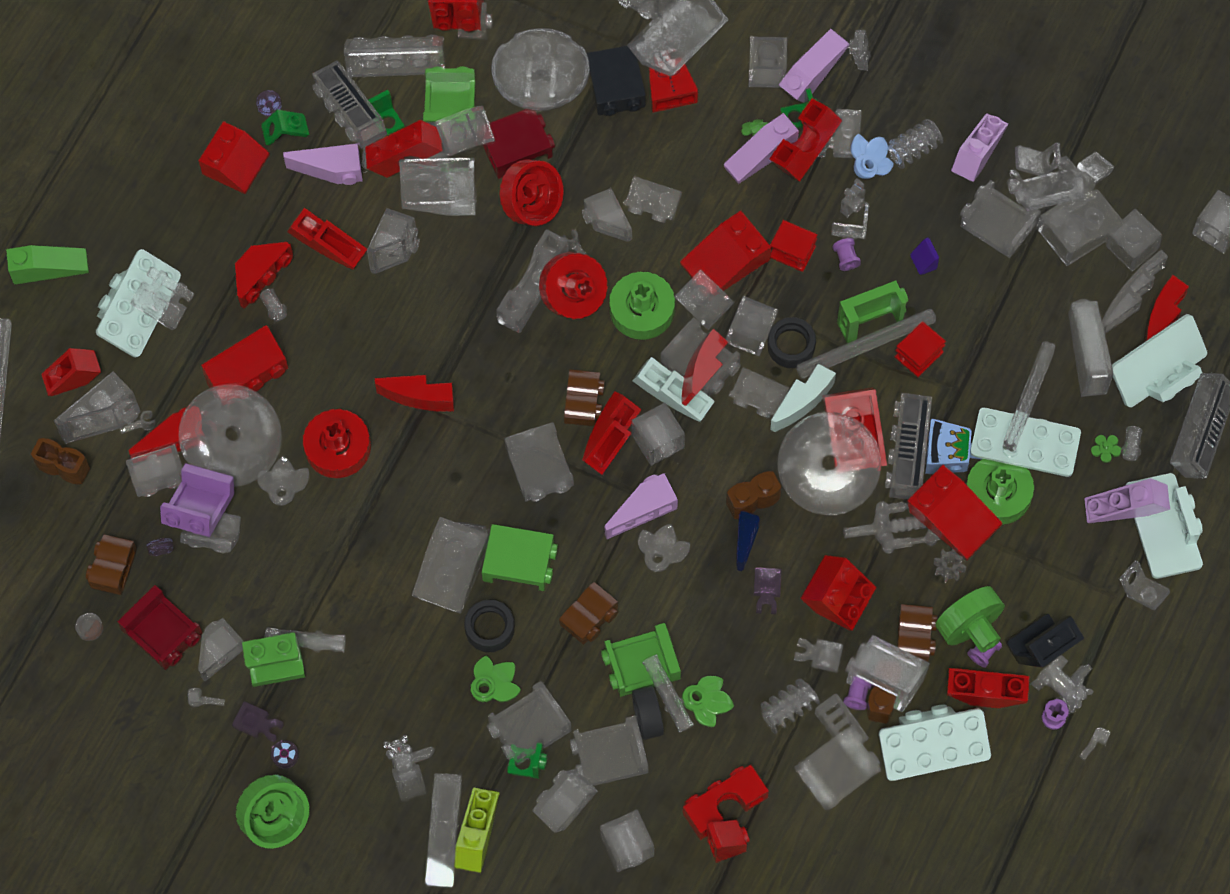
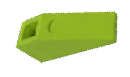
(476, 830)

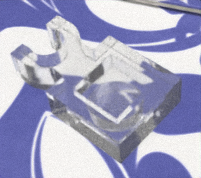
(859, 49)
(854, 199)
(824, 654)

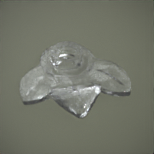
(283, 479)
(663, 545)

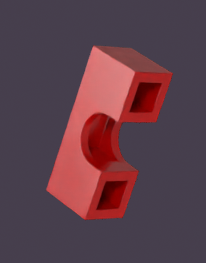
(818, 127)
(414, 140)
(742, 786)

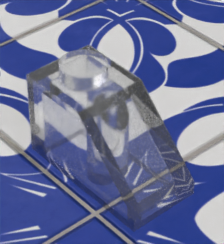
(607, 215)
(217, 648)

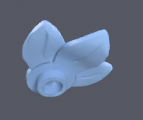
(871, 153)

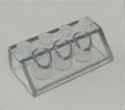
(677, 34)
(393, 55)

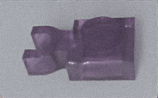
(767, 585)
(254, 720)

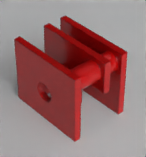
(793, 245)
(920, 349)

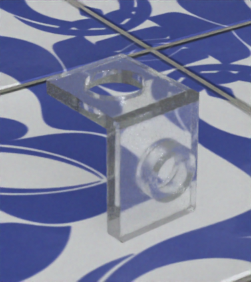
(486, 23)
(1036, 161)
(851, 231)
(1143, 589)

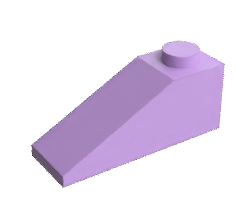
(814, 65)
(758, 150)
(332, 164)
(646, 503)

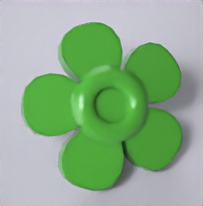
(752, 127)
(1106, 448)

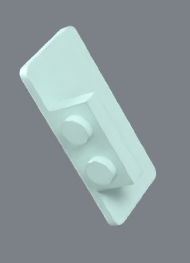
(120, 321)
(1161, 364)
(1041, 447)
(1171, 535)
(934, 741)

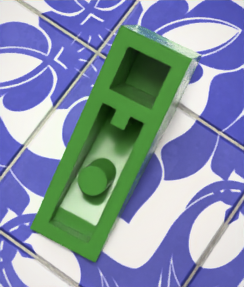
(45, 262)

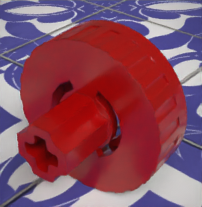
(520, 188)
(584, 299)
(330, 431)

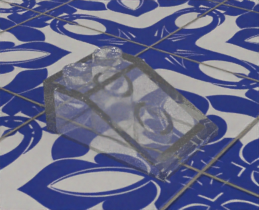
(439, 185)
(1078, 225)
(100, 410)
(450, 565)

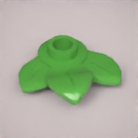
(496, 678)
(710, 702)

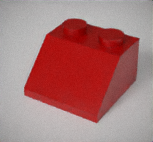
(233, 158)

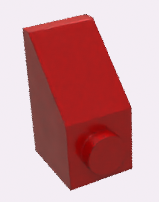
(71, 371)
(726, 839)

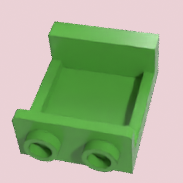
(448, 92)
(869, 306)
(519, 556)
(627, 658)
(273, 659)

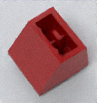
(456, 14)
(838, 591)

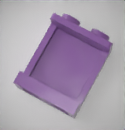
(198, 500)

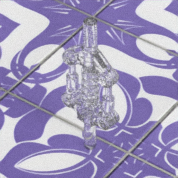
(883, 528)

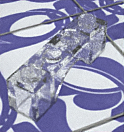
(524, 298)

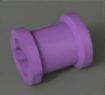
(846, 254)
(982, 658)
(857, 694)
(1050, 721)

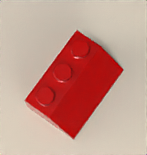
(247, 362)

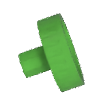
(642, 292)
(1013, 478)
(972, 619)
(264, 799)

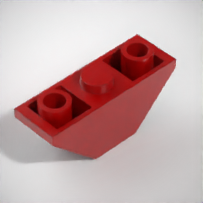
(259, 269)
(987, 688)

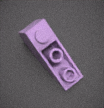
(979, 147)
(1127, 502)

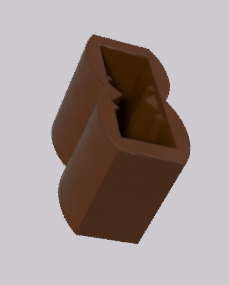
(582, 398)
(60, 461)
(759, 493)
(111, 564)
(589, 614)
(916, 629)
(880, 705)

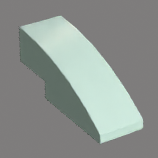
(668, 389)
(803, 397)

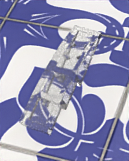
(1129, 297)
(443, 829)

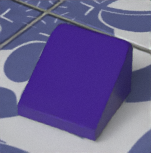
(925, 257)

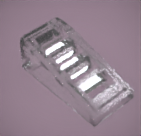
(842, 709)

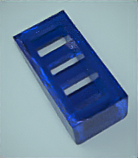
(747, 532)

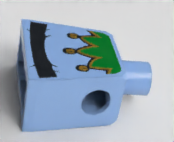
(948, 446)

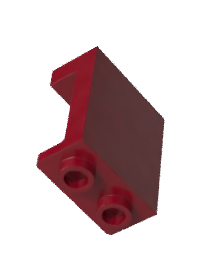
(516, 139)
(160, 628)

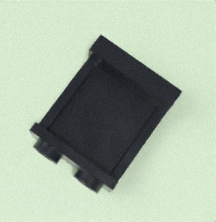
(616, 81)
(1044, 640)

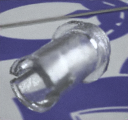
(276, 310)
(1131, 450)

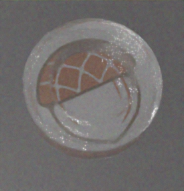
(89, 626)

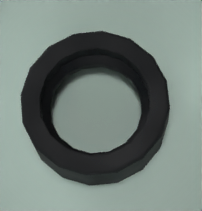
(791, 324)
(481, 608)
(647, 712)

